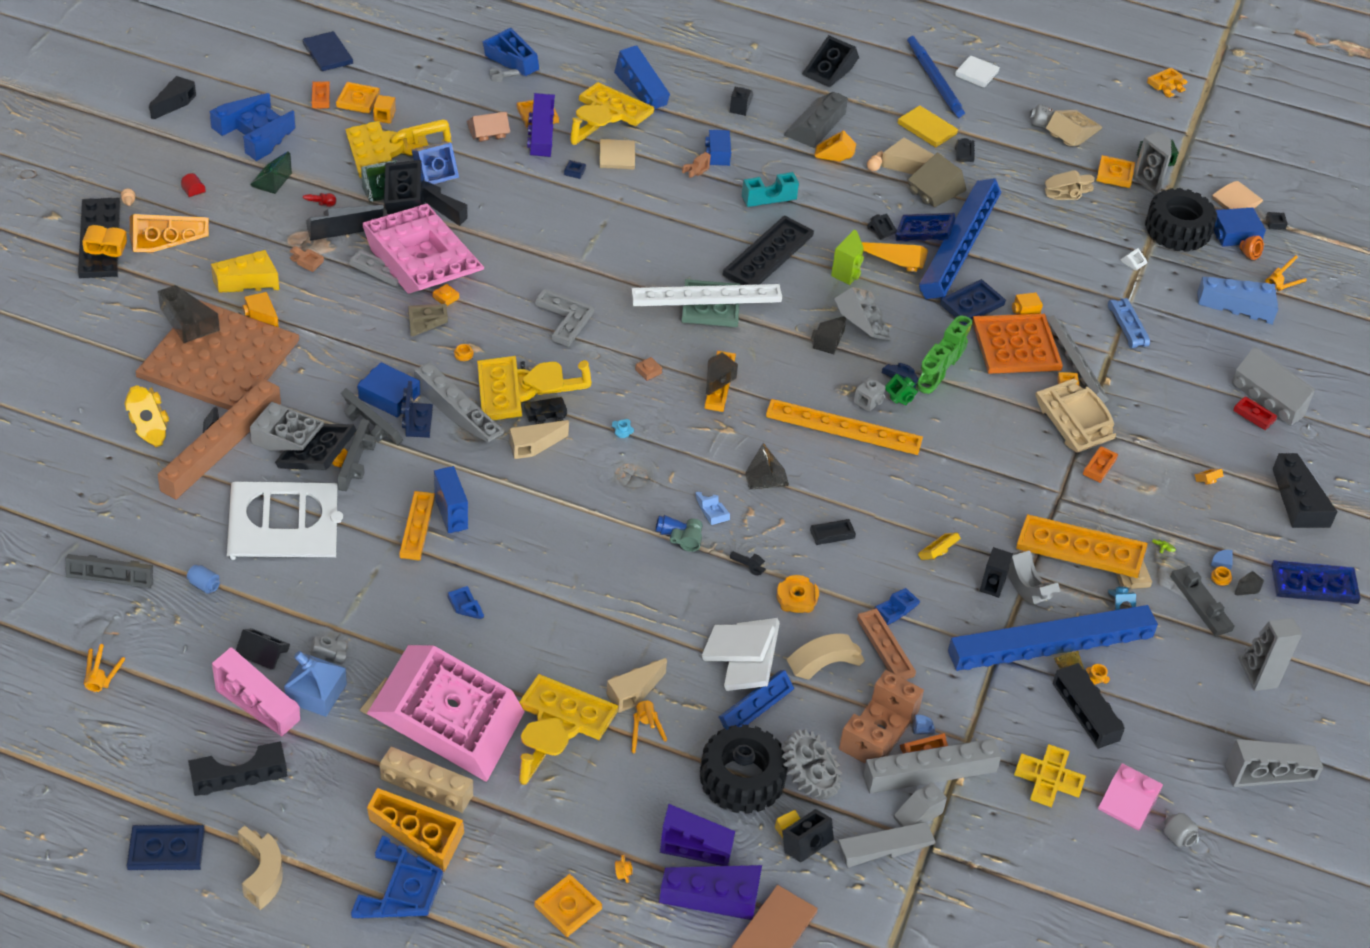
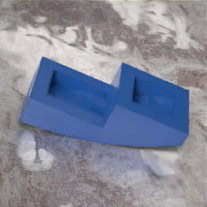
(898, 606)

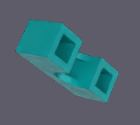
(783, 189)

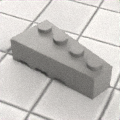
(1270, 653)
(1272, 763)

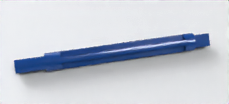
(936, 77)

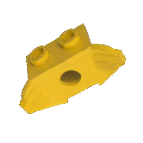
(141, 399)

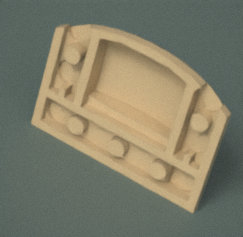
(1077, 415)

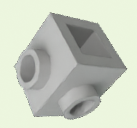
(869, 394)

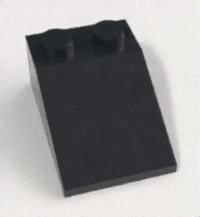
(831, 61)
(403, 186)

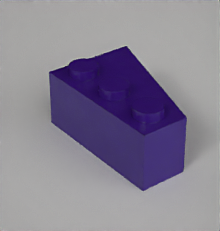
(542, 125)

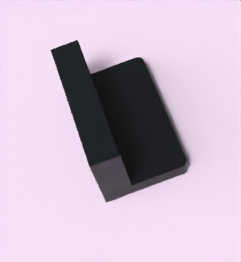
(261, 647)

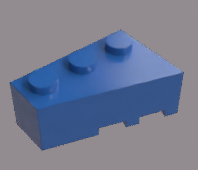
(511, 51)

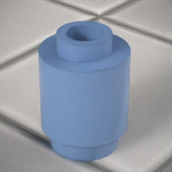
(203, 578)

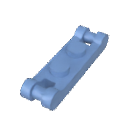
(1129, 322)

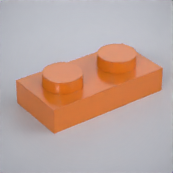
(320, 95)
(1100, 464)

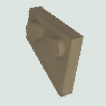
(426, 317)

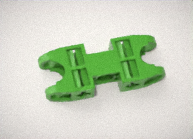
(944, 354)

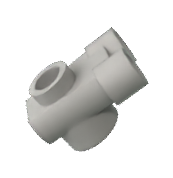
(328, 648)

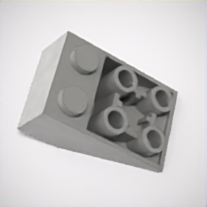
(861, 310)
(283, 429)

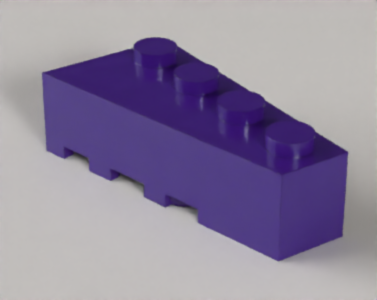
(713, 889)

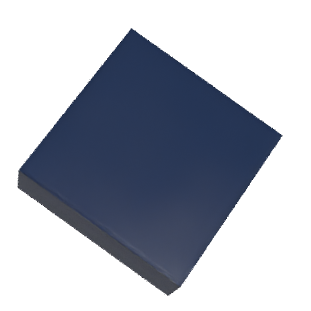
(575, 169)

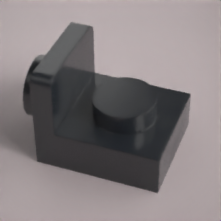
(965, 150)
(882, 225)

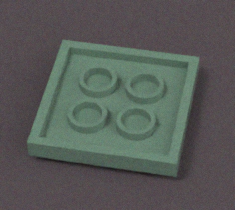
(711, 314)

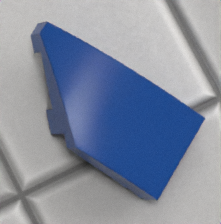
(464, 603)

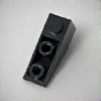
(173, 97)

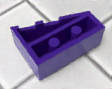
(695, 837)

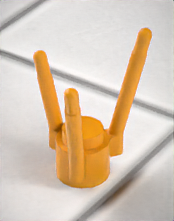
(1278, 279)
(96, 679)
(646, 715)

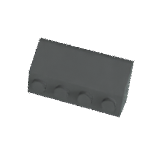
(818, 119)

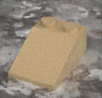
(1072, 127)

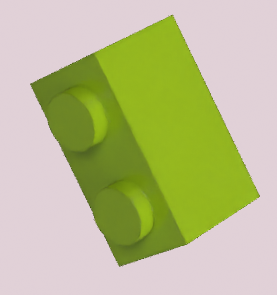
(848, 259)

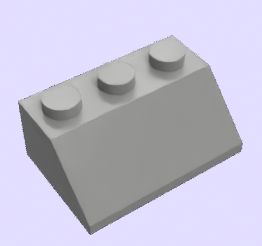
(1153, 162)

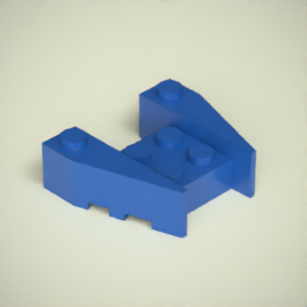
(256, 121)

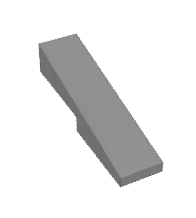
(882, 843)

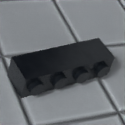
(1088, 705)

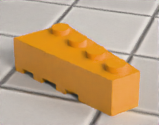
(419, 827)

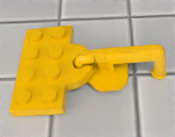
(606, 106)
(375, 146)
(505, 386)
(560, 716)

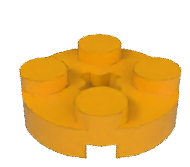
(794, 603)

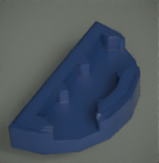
(902, 369)

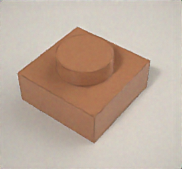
(648, 368)

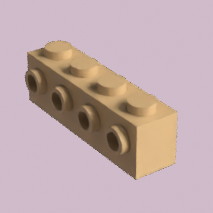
(426, 779)

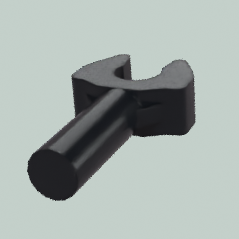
(754, 562)

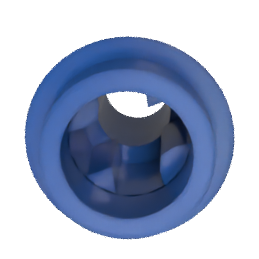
(666, 524)

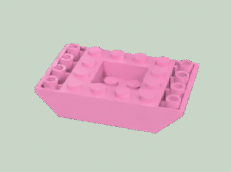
(419, 248)
(417, 707)

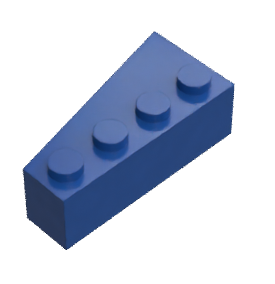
(640, 77)

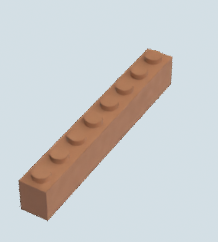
(216, 440)

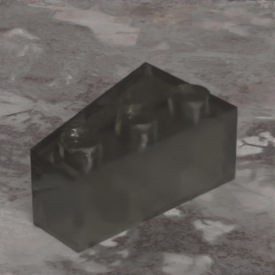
(187, 314)

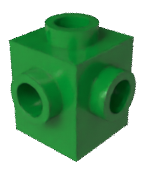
(901, 389)

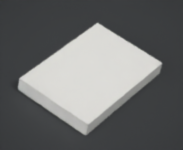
(738, 643)

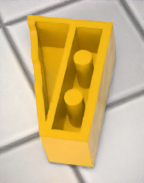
(245, 272)

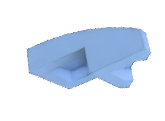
(712, 508)

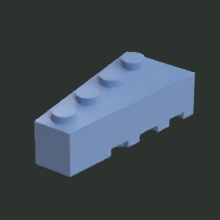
(1239, 296)

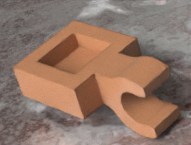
(699, 166)
(309, 259)

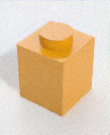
(384, 109)
(1027, 304)

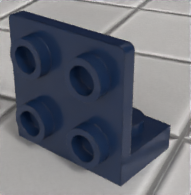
(417, 415)

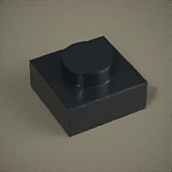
(1276, 220)

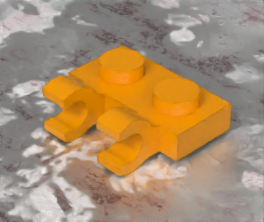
(1167, 81)

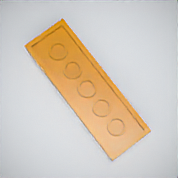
(1082, 546)

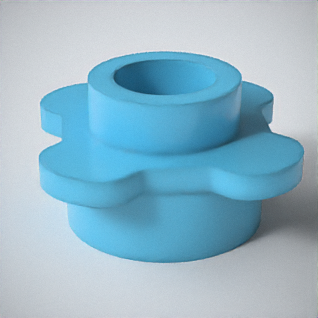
(622, 428)

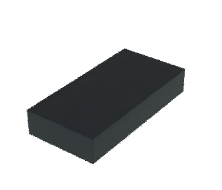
(832, 531)

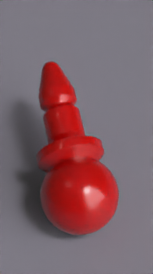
(323, 199)

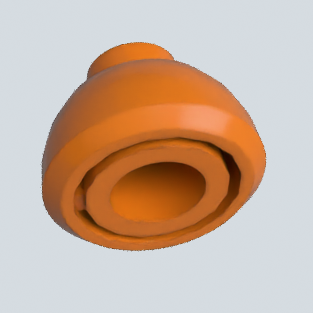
(1252, 247)

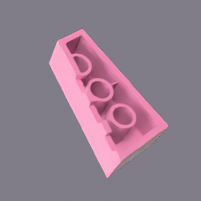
(254, 692)

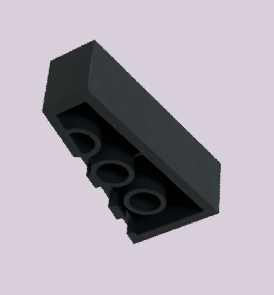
(1301, 493)

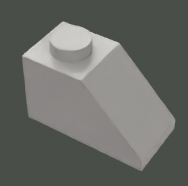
(921, 806)

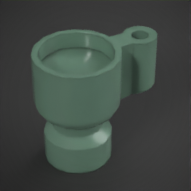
(690, 538)

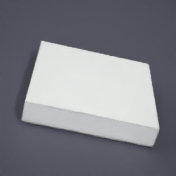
(977, 71)

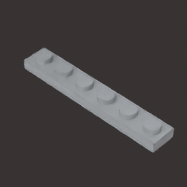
(1074, 354)

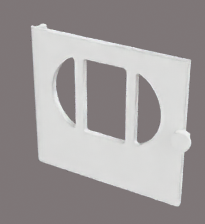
(252, 541)

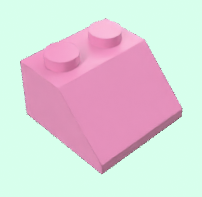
(1130, 796)

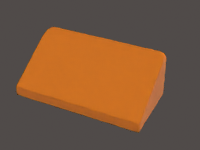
(924, 744)

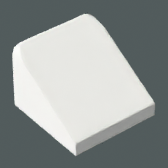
(1134, 259)

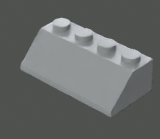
(1273, 386)

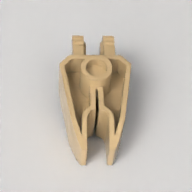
(1068, 185)

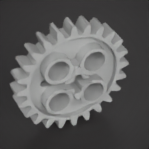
(820, 779)

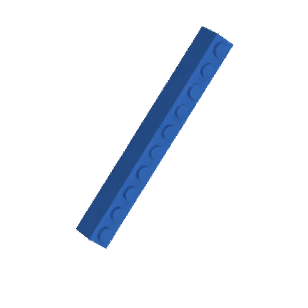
(962, 237)
(1052, 637)

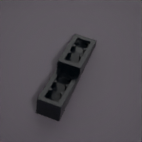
(449, 207)

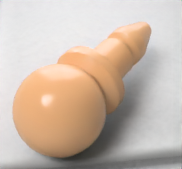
(875, 161)
(128, 196)

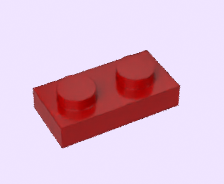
(1255, 413)

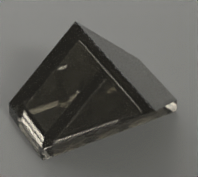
(765, 471)

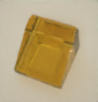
(1069, 659)

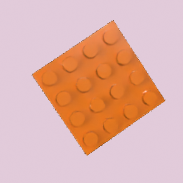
(1016, 343)

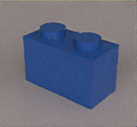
(719, 147)

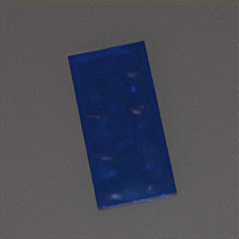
(1315, 582)

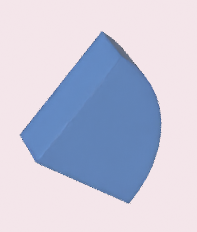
(1223, 558)
(923, 725)

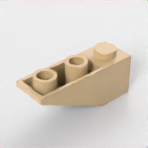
(533, 439)
(635, 685)

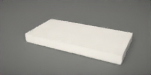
(752, 674)

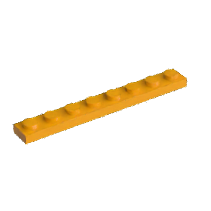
(844, 426)

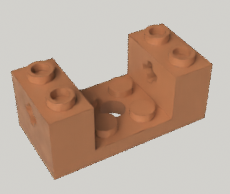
(892, 706)

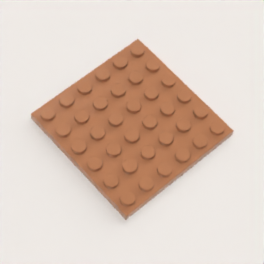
(221, 364)

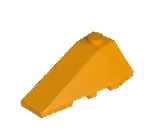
(160, 232)
(907, 256)

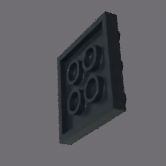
(320, 450)

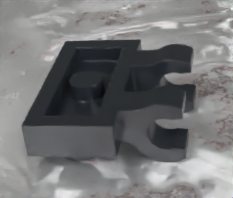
(544, 409)

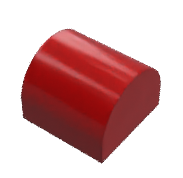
(192, 185)

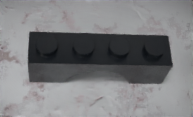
(211, 776)

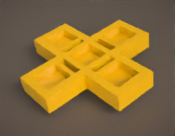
(1050, 775)

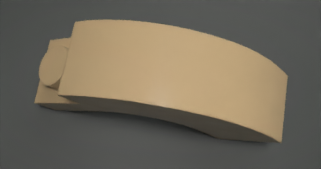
(823, 651)
(267, 879)

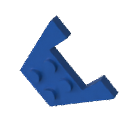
(409, 890)

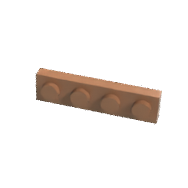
(886, 644)

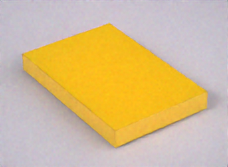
(927, 126)

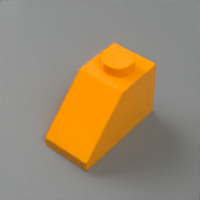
(836, 147)
(260, 308)

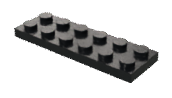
(104, 213)
(768, 252)

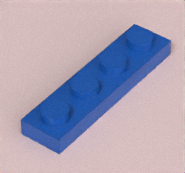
(757, 701)

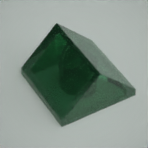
(274, 174)
(374, 180)

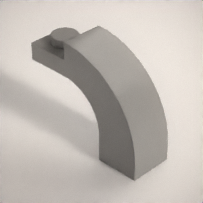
(1027, 581)

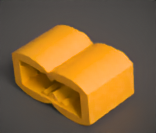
(104, 240)

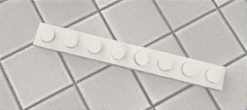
(706, 295)

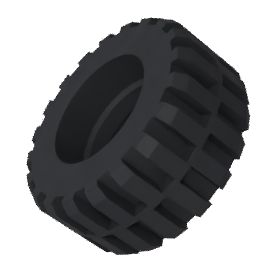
(1180, 219)
(743, 792)

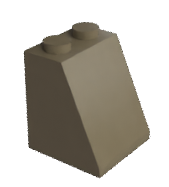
(937, 181)

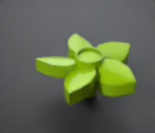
(1164, 546)

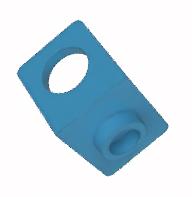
(1122, 595)

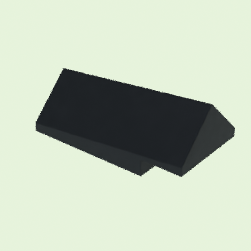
(342, 221)

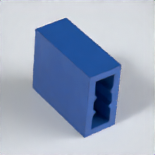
(1237, 225)
(385, 388)
(451, 499)

